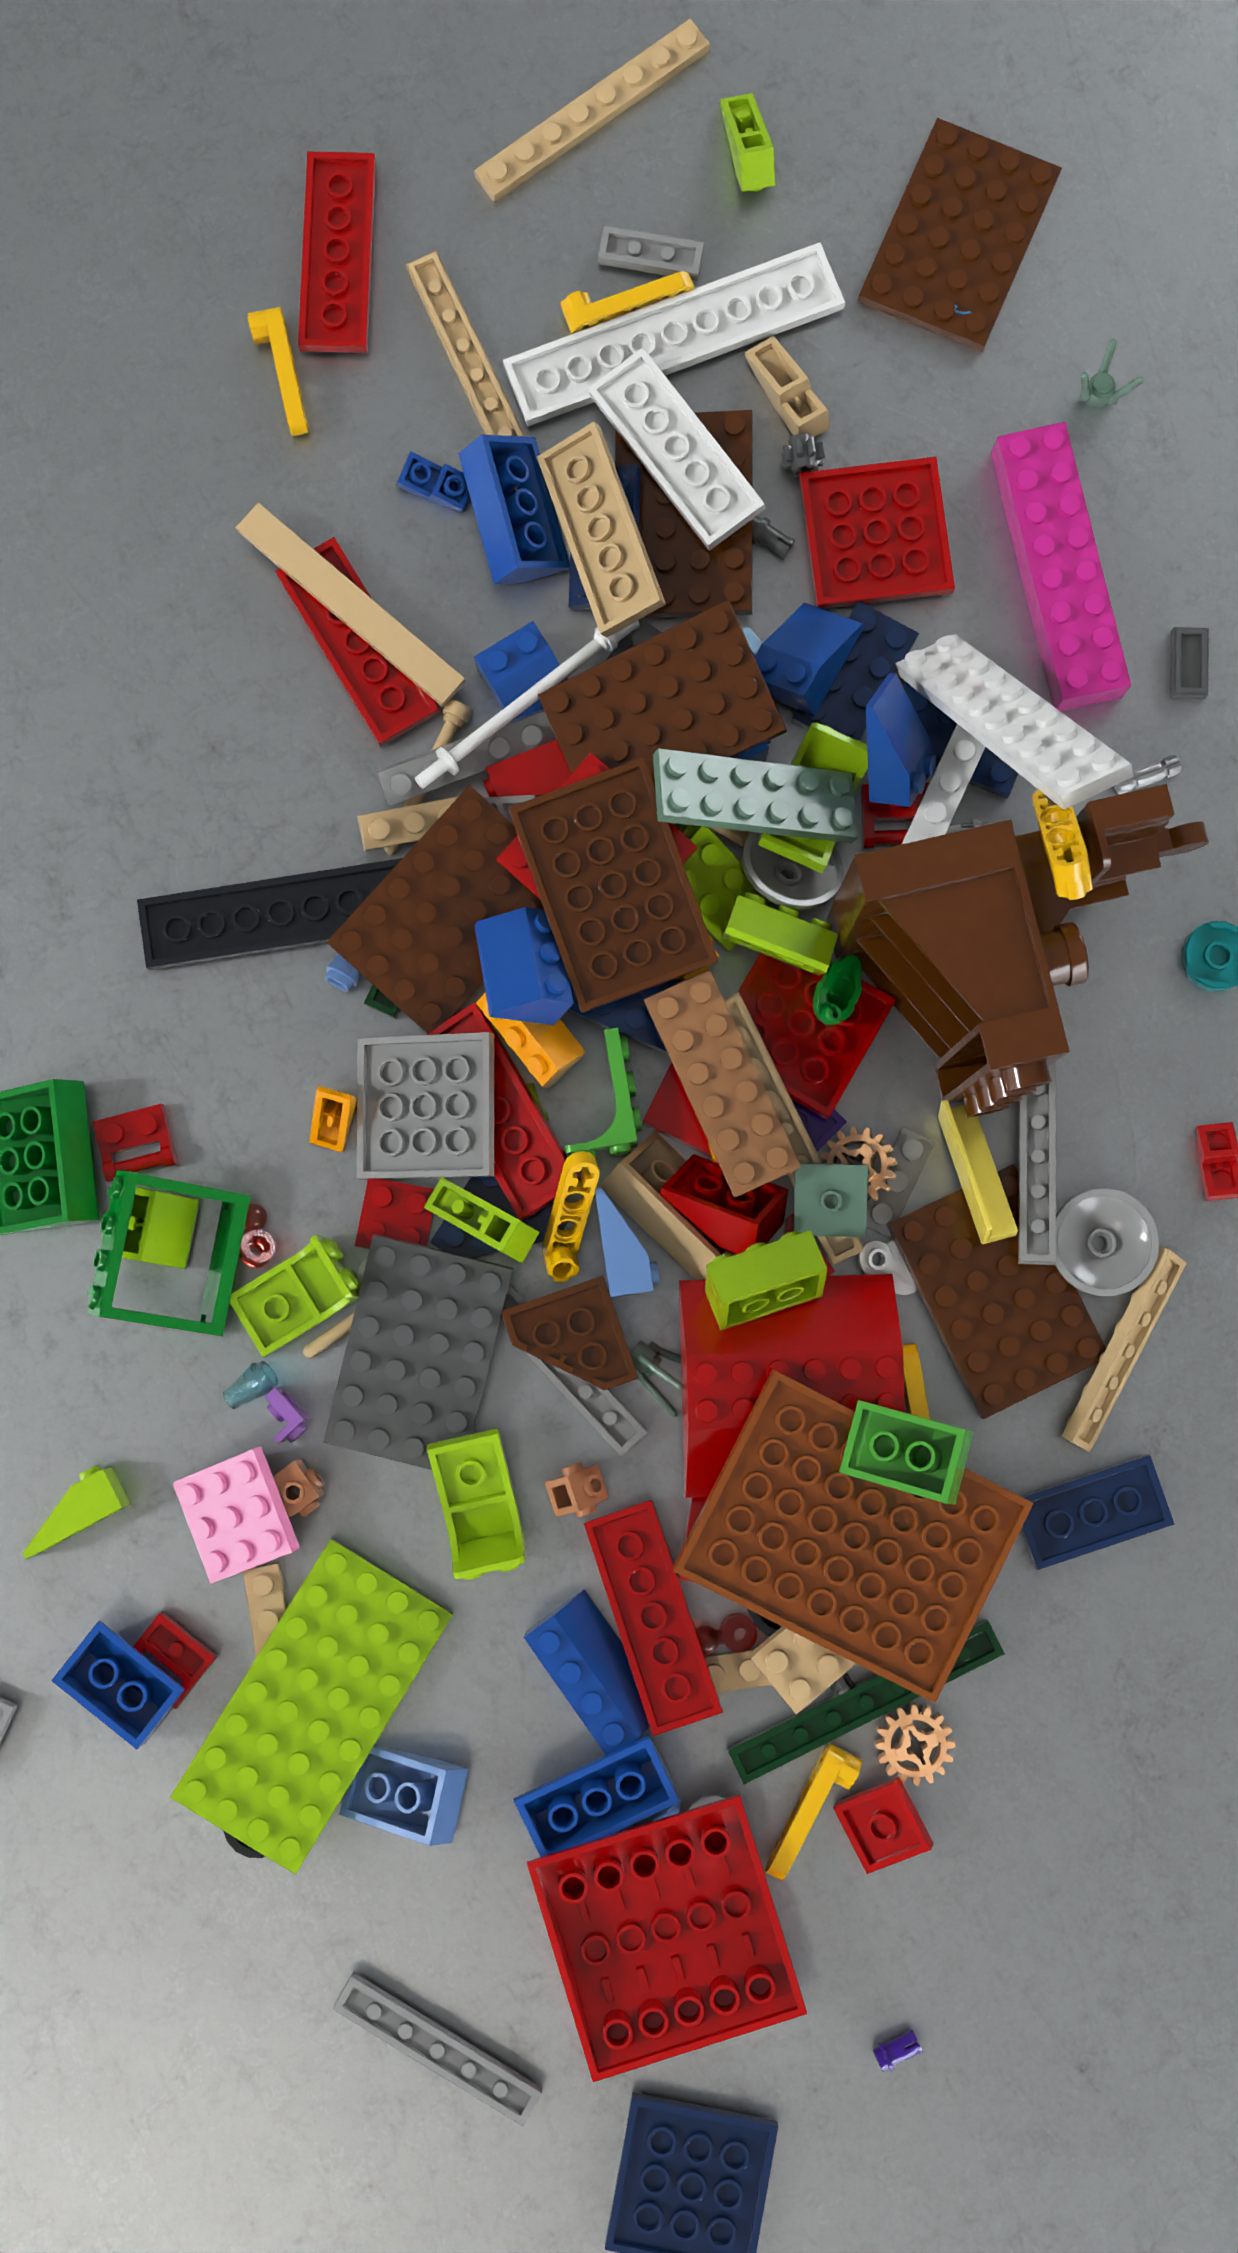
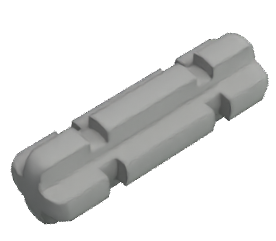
(1150, 774)

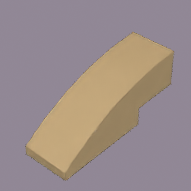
(788, 388)

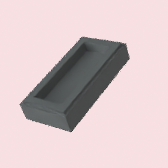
(1189, 662)

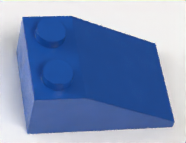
(806, 656)
(516, 665)
(896, 746)

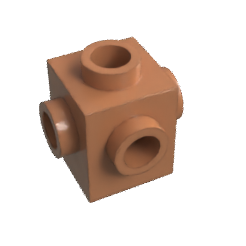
(306, 1480)
(584, 1490)

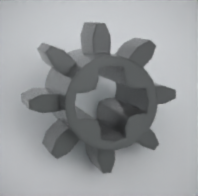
(802, 454)

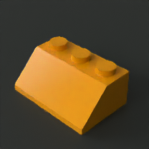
(543, 1048)

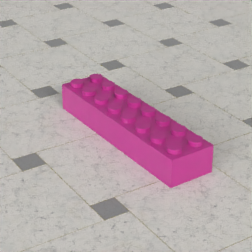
(1060, 567)

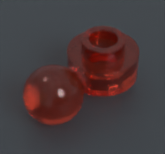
(256, 1238)
(711, 1638)

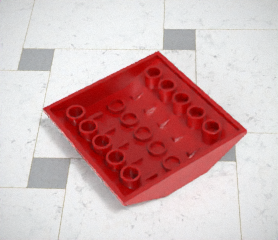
(834, 1344)
(666, 1938)

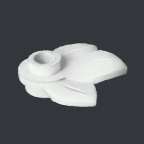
(890, 1263)

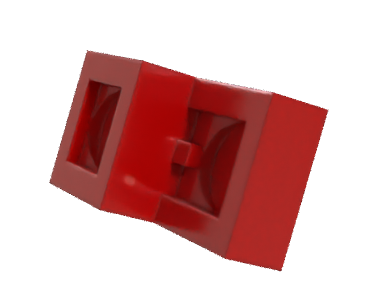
(1218, 1160)

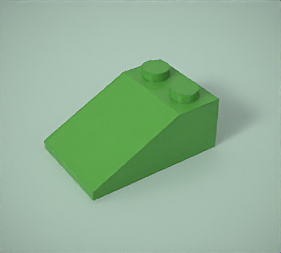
(906, 1452)

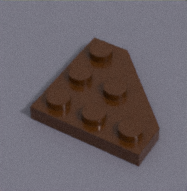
(575, 1333)

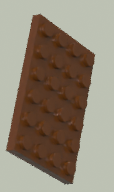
(959, 234)
(684, 567)
(676, 691)
(613, 885)
(418, 924)
(1000, 1320)

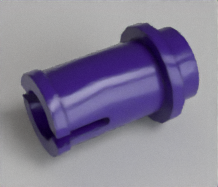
(894, 2051)

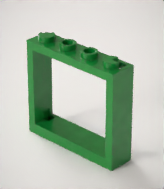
(222, 1263)

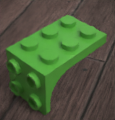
(627, 1121)

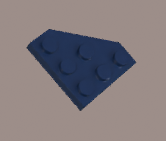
(457, 1241)

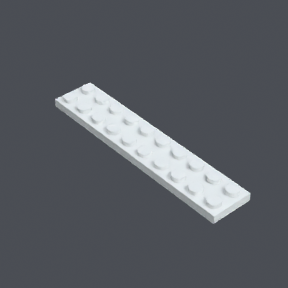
(677, 330)
(1014, 722)

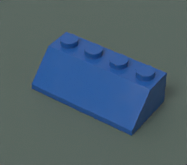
(515, 526)
(591, 1671)
(598, 1798)

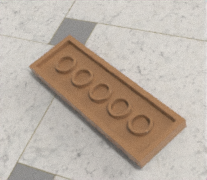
(722, 1084)

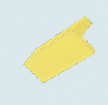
(977, 1174)

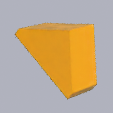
(332, 1118)

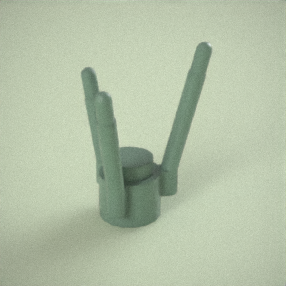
(1101, 387)
(647, 1362)

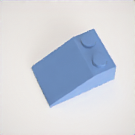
(624, 1256)
(407, 1795)

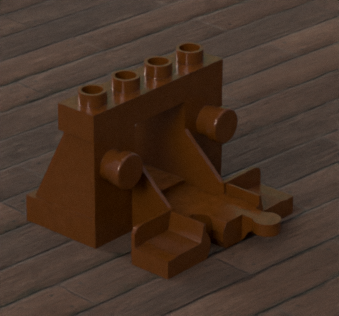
(976, 941)

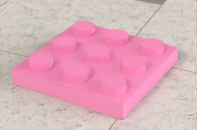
(236, 1515)

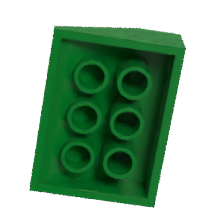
(45, 1157)

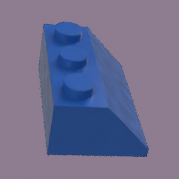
(522, 967)
(118, 1685)

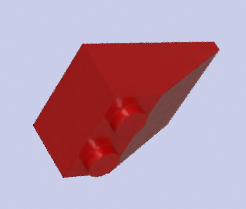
(731, 1222)

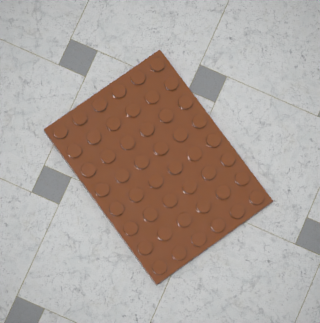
(843, 1557)

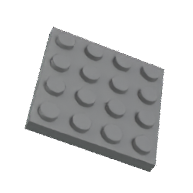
(425, 1106)

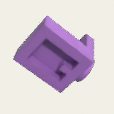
(285, 1408)

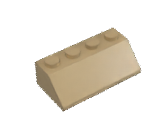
(636, 1189)

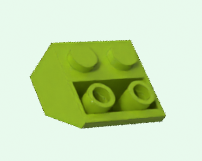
(161, 1228)

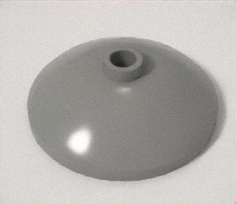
(788, 881)
(1128, 1237)

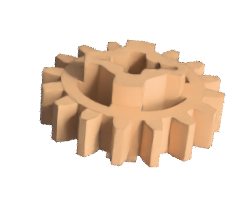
(867, 1153)
(901, 1747)

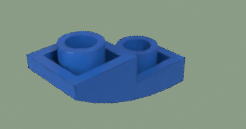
(434, 483)

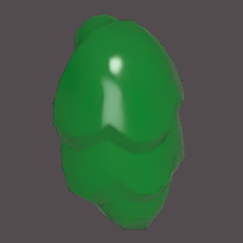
(838, 990)

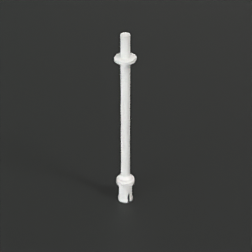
(449, 759)

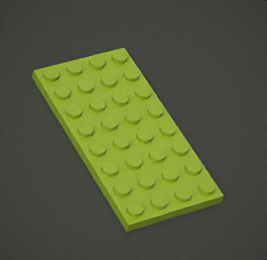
(312, 1706)

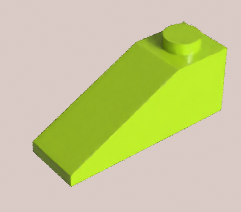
(748, 142)
(482, 1220)
(83, 1505)

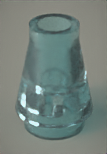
(251, 1385)

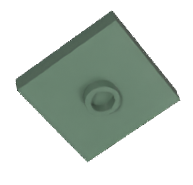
(831, 1199)

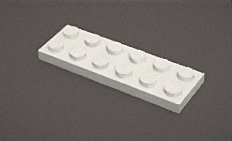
(676, 449)

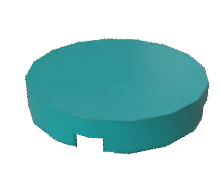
(1212, 956)

